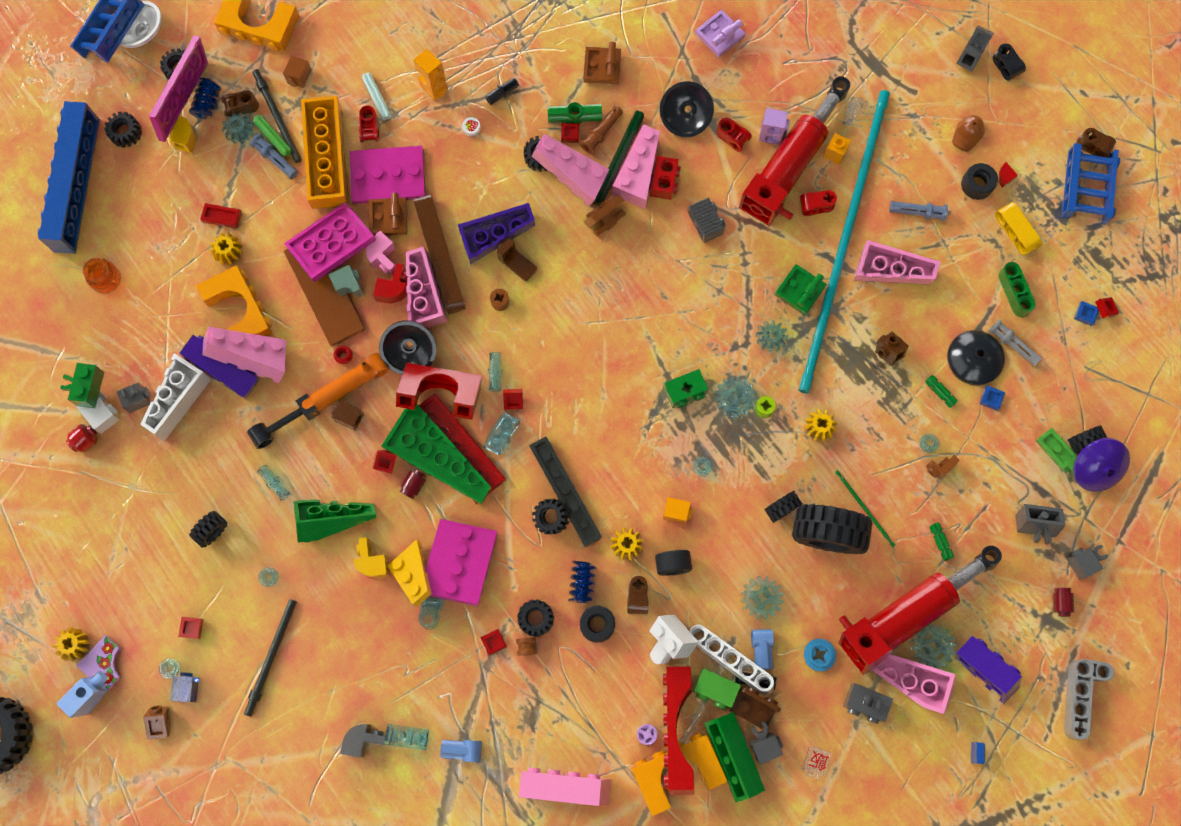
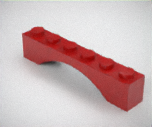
(680, 773)

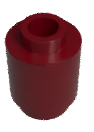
(412, 483)
(1063, 602)

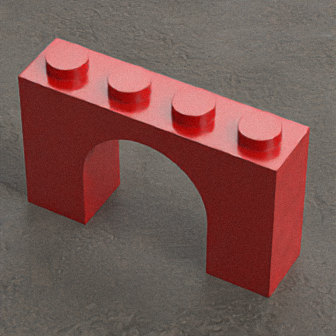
(420, 378)

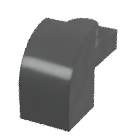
(975, 48)
(357, 738)

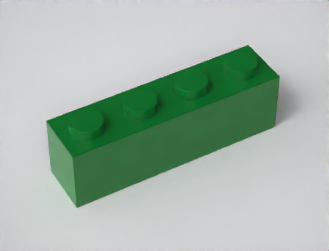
(734, 757)

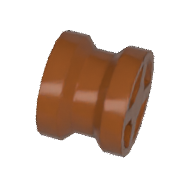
(499, 304)
(526, 646)

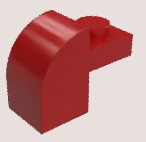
(391, 290)

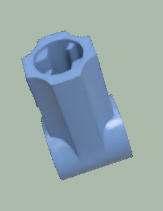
(762, 642)
(466, 750)

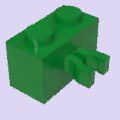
(84, 386)

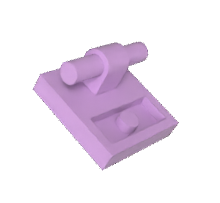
(720, 33)

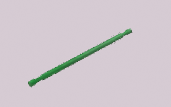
(865, 508)

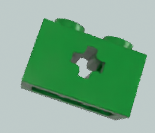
(692, 381)

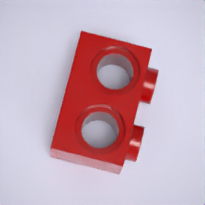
(662, 177)

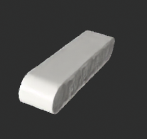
(737, 667)

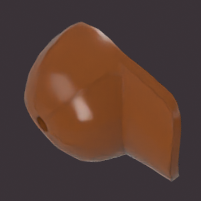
(967, 134)

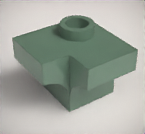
(347, 281)

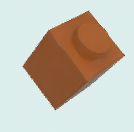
(297, 71)

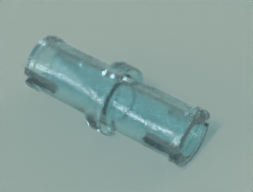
(495, 371)
(273, 482)

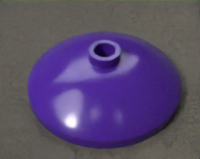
(1101, 464)

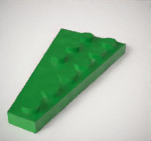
(426, 447)

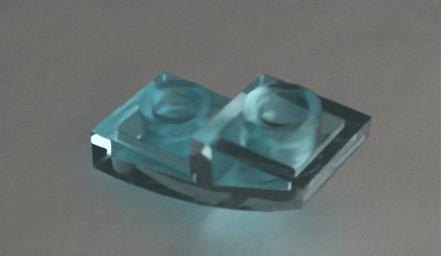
(501, 433)
(406, 736)

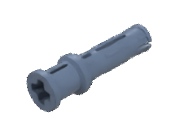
(268, 151)
(930, 210)

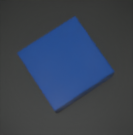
(1086, 313)
(992, 398)
(977, 753)

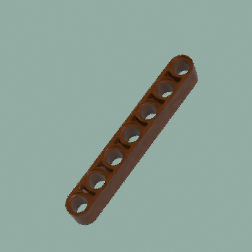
(439, 254)

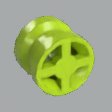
(762, 409)

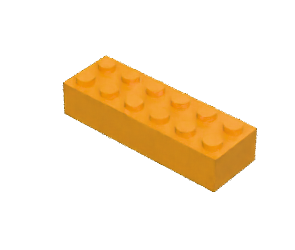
(324, 152)

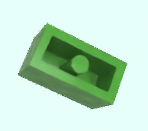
(716, 688)

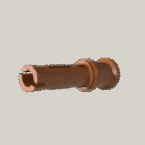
(597, 135)

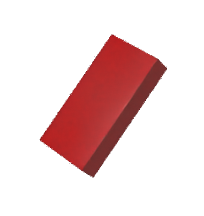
(221, 215)

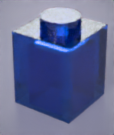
(184, 688)

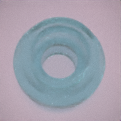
(925, 447)
(702, 460)
(262, 577)
(163, 668)

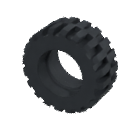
(832, 529)
(14, 733)

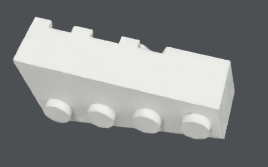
(174, 397)

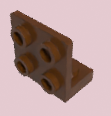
(753, 707)

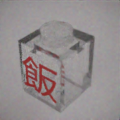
(816, 762)

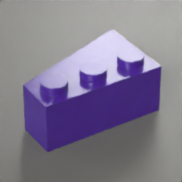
(989, 668)

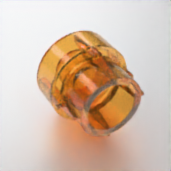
(101, 275)

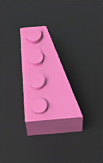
(636, 173)
(423, 292)
(564, 788)

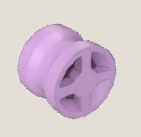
(649, 734)

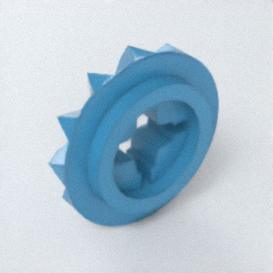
(821, 645)

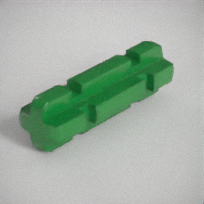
(941, 391)
(941, 541)

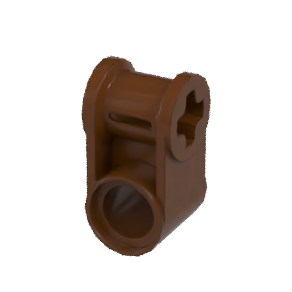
(238, 104)
(1097, 143)
(637, 600)

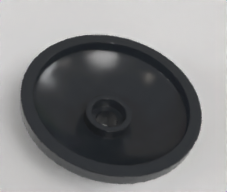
(674, 104)
(397, 353)
(966, 363)

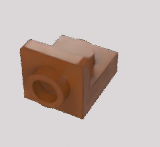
(941, 469)
(156, 722)

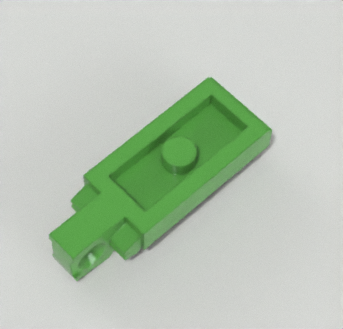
(1057, 450)

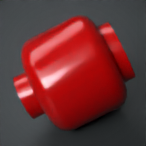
(81, 438)

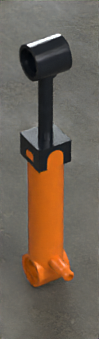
(310, 405)

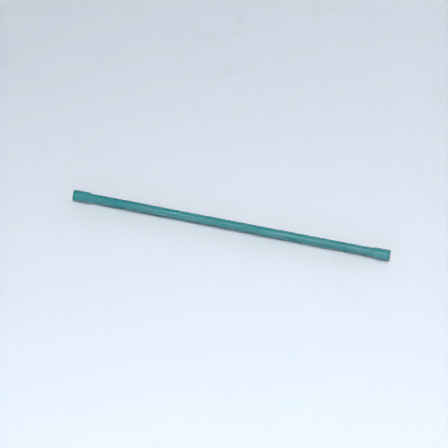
(807, 377)

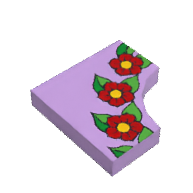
(103, 659)

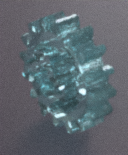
(743, 397)
(753, 595)
(935, 638)

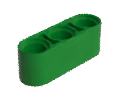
(1016, 298)

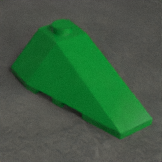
(321, 520)

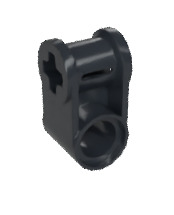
(1008, 64)

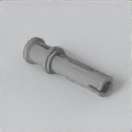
(1005, 338)

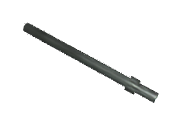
(263, 88)
(255, 694)

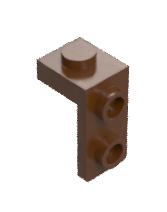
(515, 261)

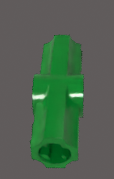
(563, 114)

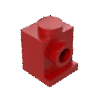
(384, 461)

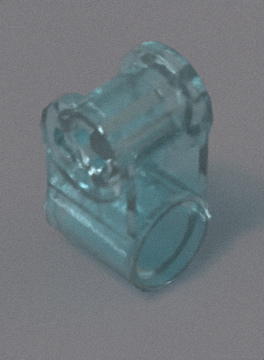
(432, 608)

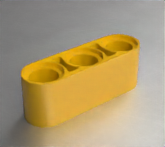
(1018, 228)

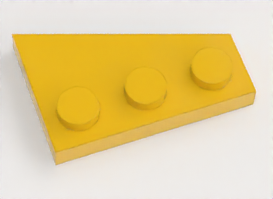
(411, 574)

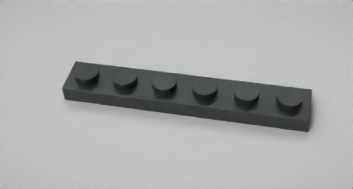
(565, 491)

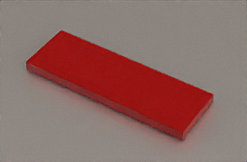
(462, 441)

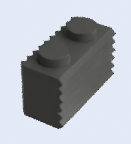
(706, 219)

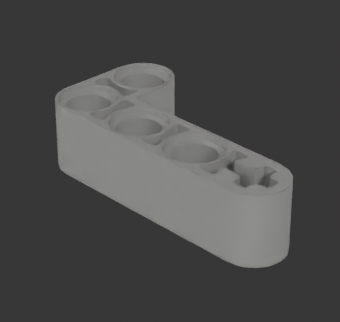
(1084, 700)

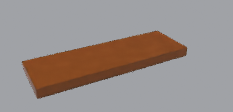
(332, 311)

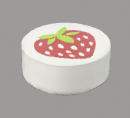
(471, 126)

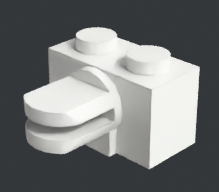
(672, 638)

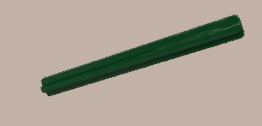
(619, 156)

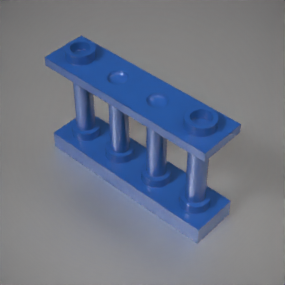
(114, 31)
(1072, 189)

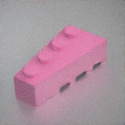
(571, 167)
(890, 264)
(247, 351)

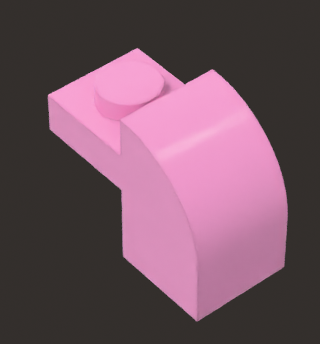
(379, 251)

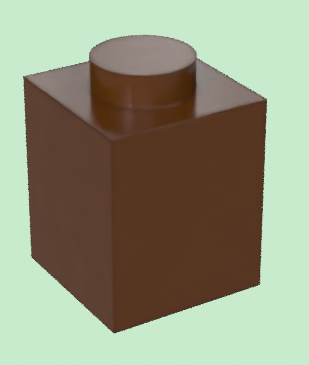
(347, 415)

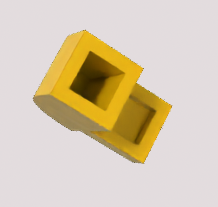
(183, 135)
(370, 565)

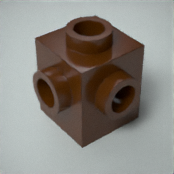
(891, 348)

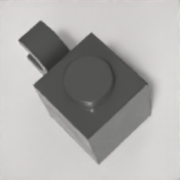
(134, 397)
(1086, 561)
(766, 745)

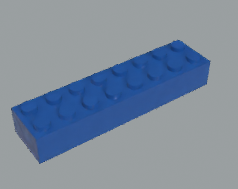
(69, 178)

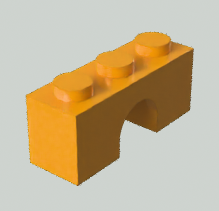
(432, 74)

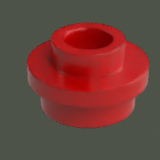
(343, 349)

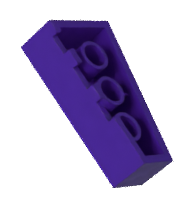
(486, 233)
(235, 379)

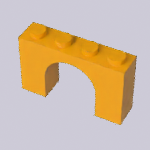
(273, 34)
(233, 284)
(649, 773)

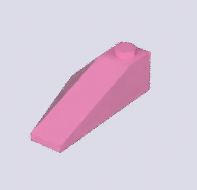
(922, 683)

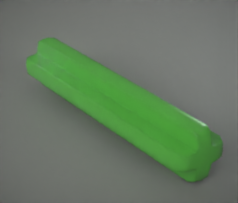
(272, 135)

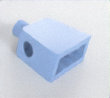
(84, 695)

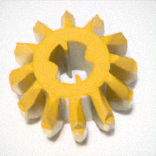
(222, 243)
(818, 418)
(620, 540)
(65, 649)

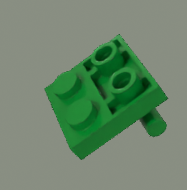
(801, 289)

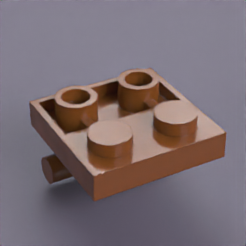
(602, 64)
(388, 215)
(604, 216)

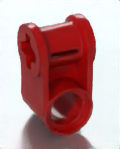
(368, 127)
(735, 136)
(817, 202)

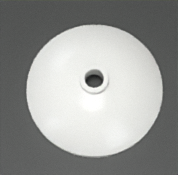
(144, 27)

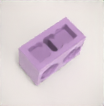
(774, 126)

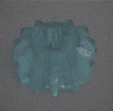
(237, 128)
(778, 334)

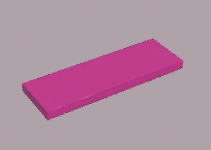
(178, 89)

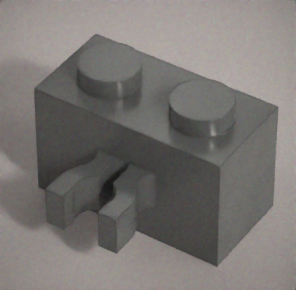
(1040, 521)
(868, 703)

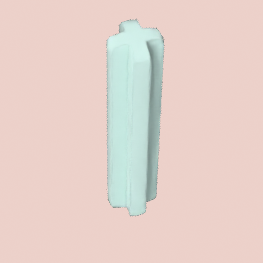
(376, 96)

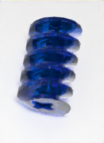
(203, 98)
(582, 582)

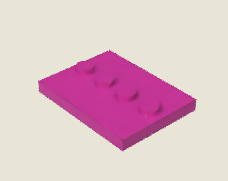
(387, 171)
(330, 242)
(460, 561)

